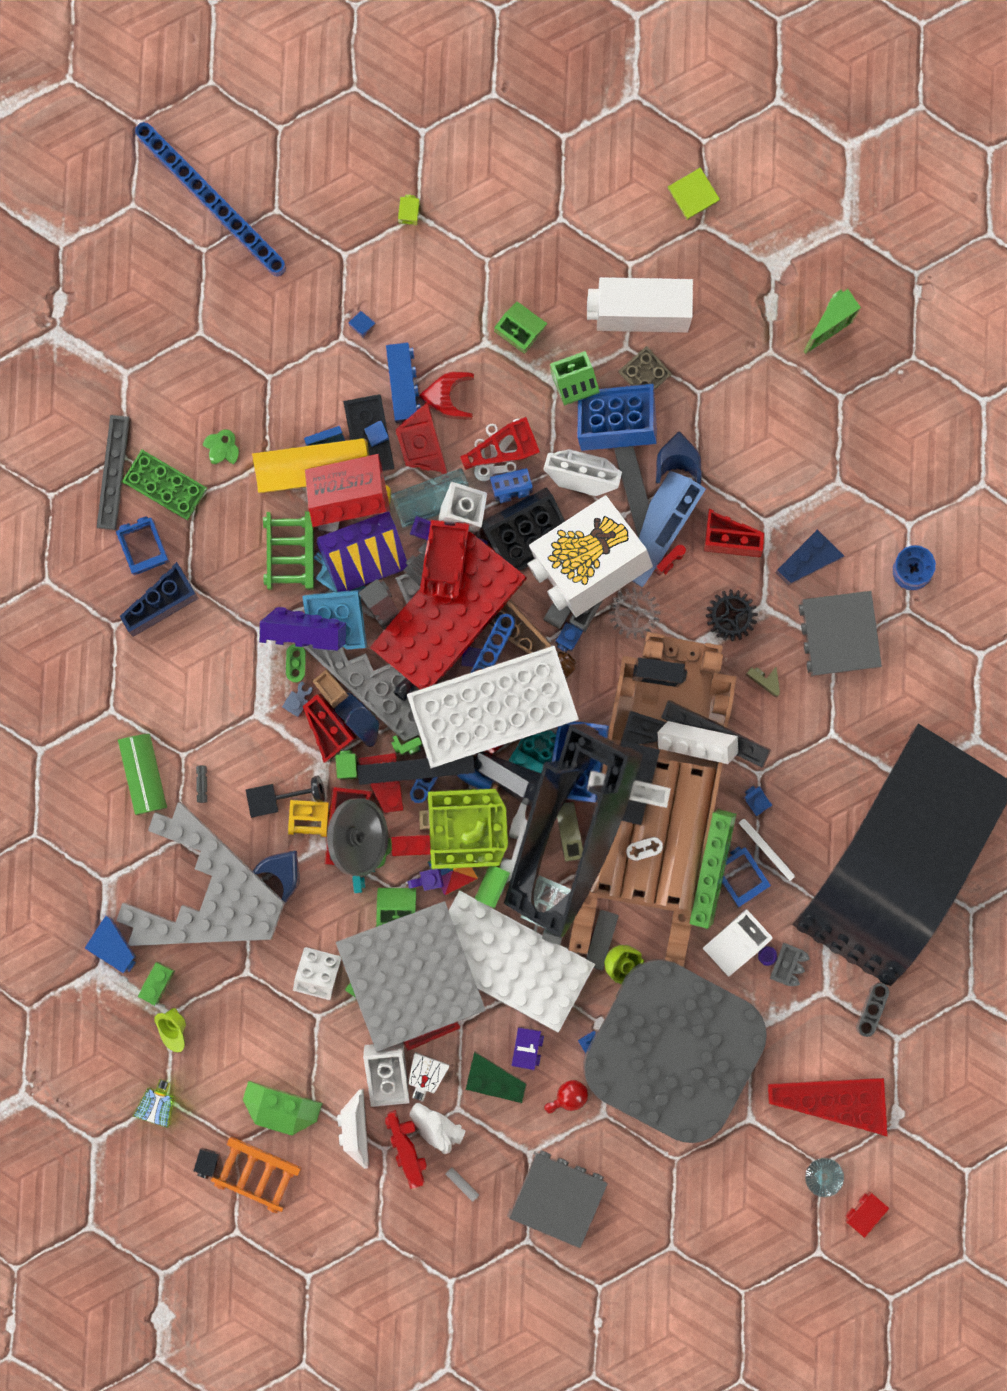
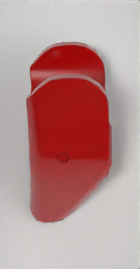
(439, 395)

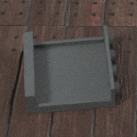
(840, 633)
(558, 1199)

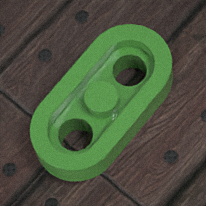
(294, 663)

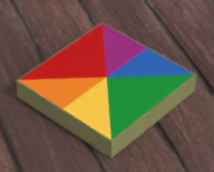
(456, 878)

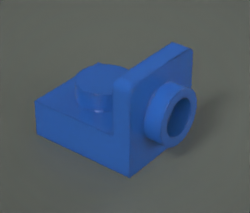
(568, 637)
(756, 800)

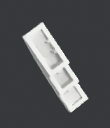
(640, 792)

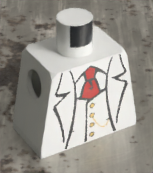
(426, 1075)

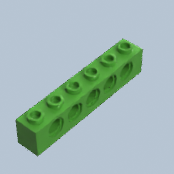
(713, 868)

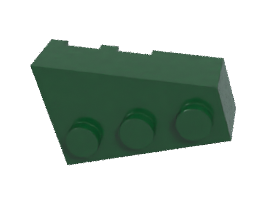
(492, 1080)

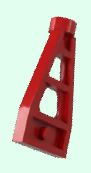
(523, 437)

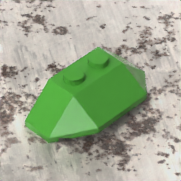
(280, 1109)

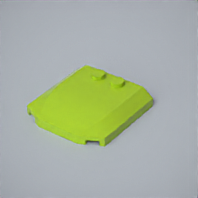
(457, 812)

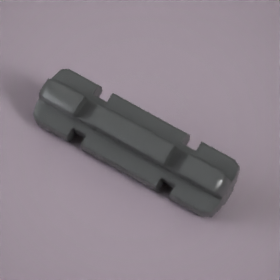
(201, 784)

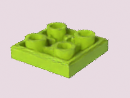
(693, 193)

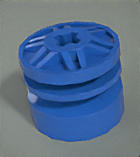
(921, 559)

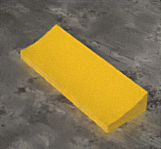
(286, 467)

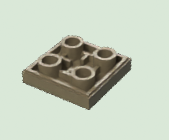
(645, 369)

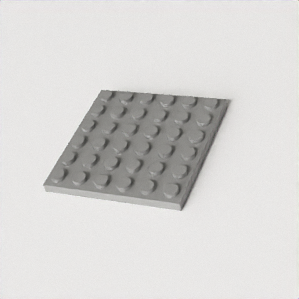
(410, 976)

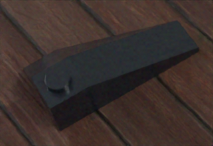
(511, 777)

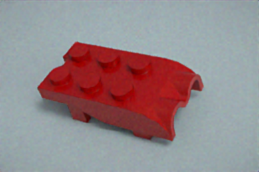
(444, 559)
(407, 1155)

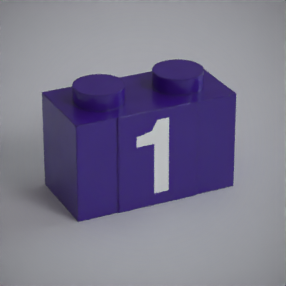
(526, 1048)

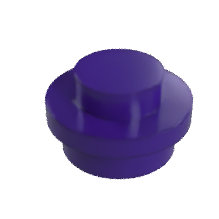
(767, 955)

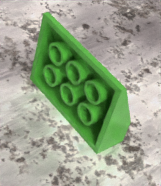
(838, 315)

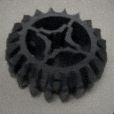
(734, 623)

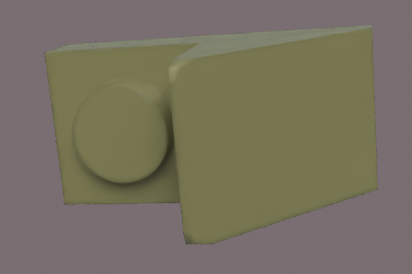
(769, 684)

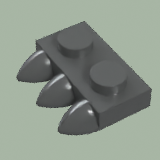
(787, 965)

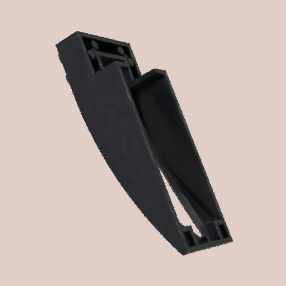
(552, 791)

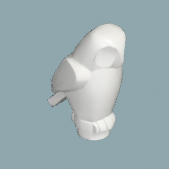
(436, 1128)

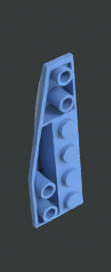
(667, 516)

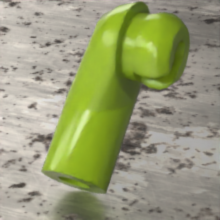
(475, 835)

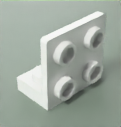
(316, 973)

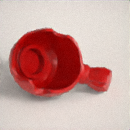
(570, 1096)

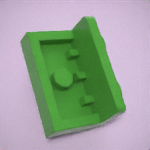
(410, 747)

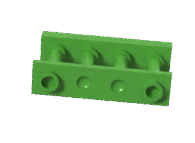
(306, 559)

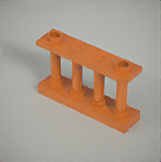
(255, 1154)

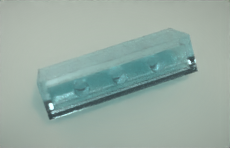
(425, 498)

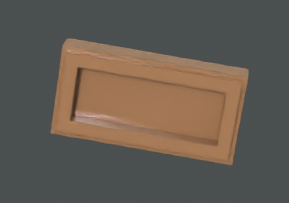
(330, 688)

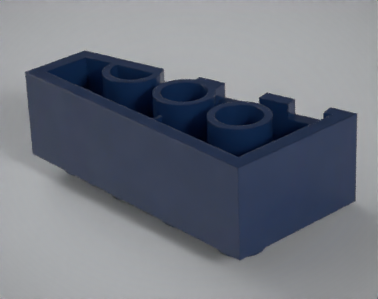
(159, 601)

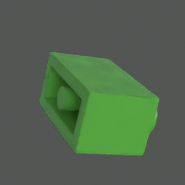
(346, 765)
(156, 983)

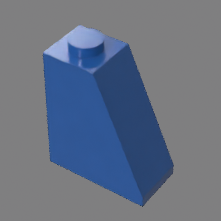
(111, 946)

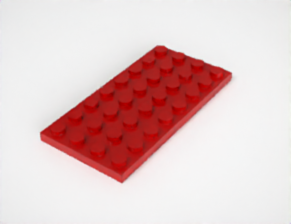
(437, 630)

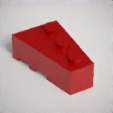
(731, 537)
(328, 727)
(387, 793)

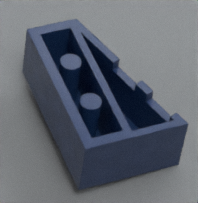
(810, 557)

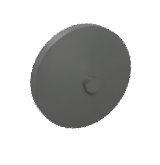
(357, 837)

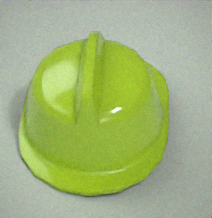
(171, 1029)

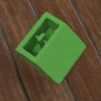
(520, 327)
(394, 904)

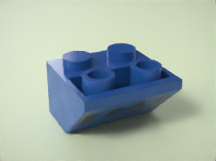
(511, 485)

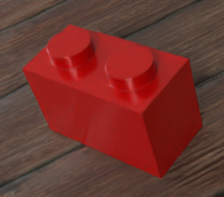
(411, 845)
(866, 1213)

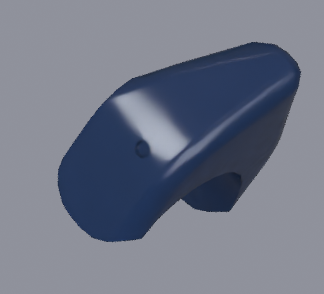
(679, 454)
(359, 719)
(285, 867)

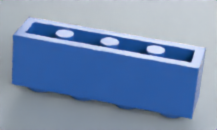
(401, 380)

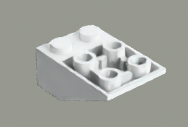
(737, 942)

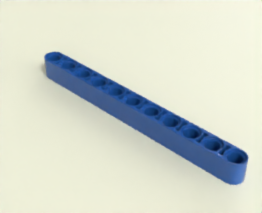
(206, 191)
(480, 664)

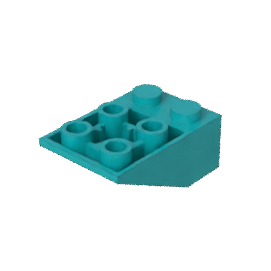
(534, 750)

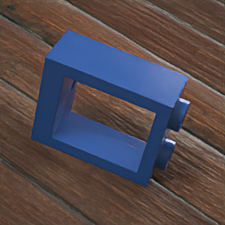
(151, 563)
(737, 852)

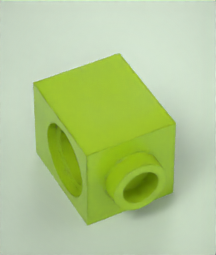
(409, 210)

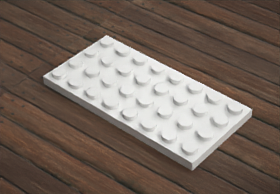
(492, 706)
(517, 964)

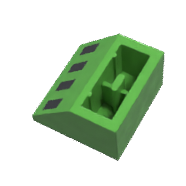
(574, 378)

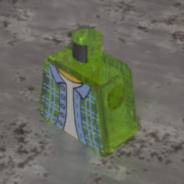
(156, 1105)

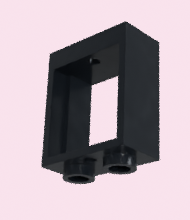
(659, 672)

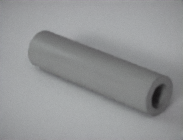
(462, 1184)

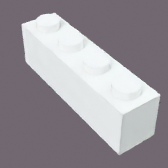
(698, 742)

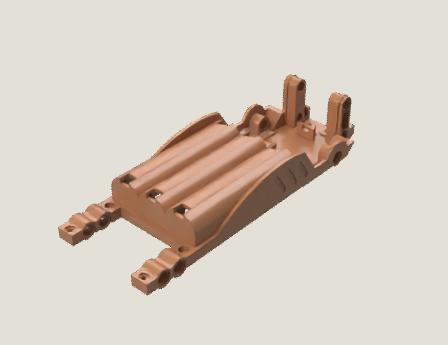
(691, 802)

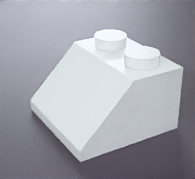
(463, 506)

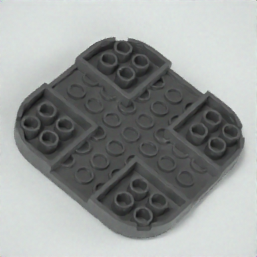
(674, 1051)

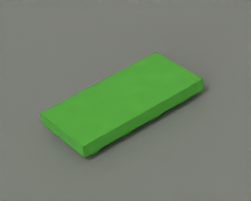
(164, 485)

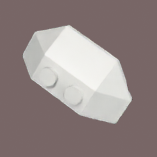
(582, 472)
(354, 1129)

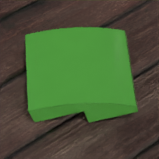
(492, 886)

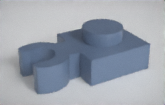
(295, 702)

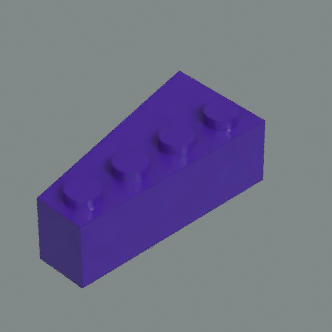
(302, 629)

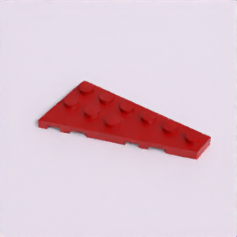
(847, 1102)

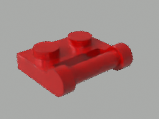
(667, 563)

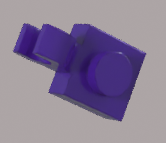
(429, 879)

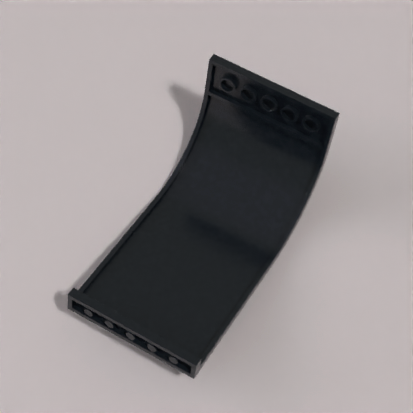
(907, 857)

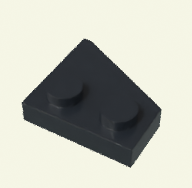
(641, 729)

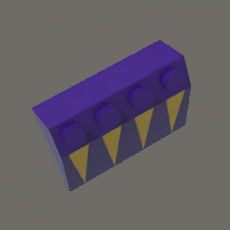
(362, 552)

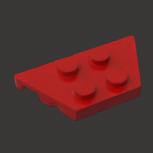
(420, 441)

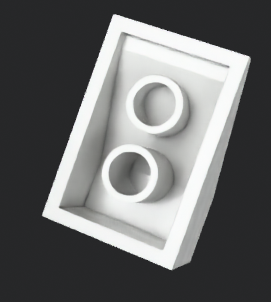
(386, 1075)

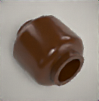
(567, 663)

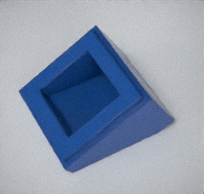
(361, 323)
(376, 433)

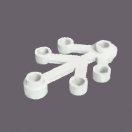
(491, 468)

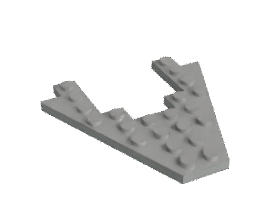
(376, 686)
(235, 904)

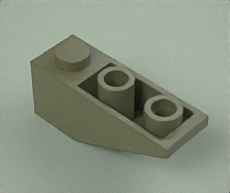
(569, 832)

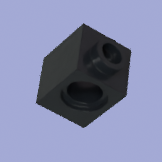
(206, 1163)

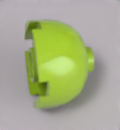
(621, 961)

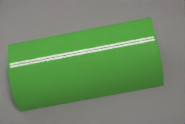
(142, 774)

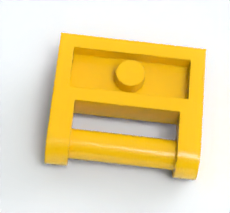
(310, 812)

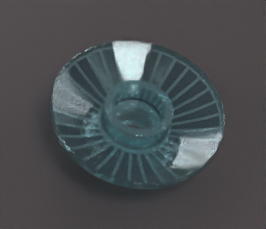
(834, 1179)

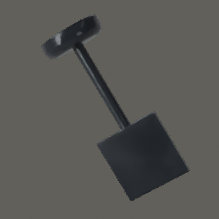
(264, 801)

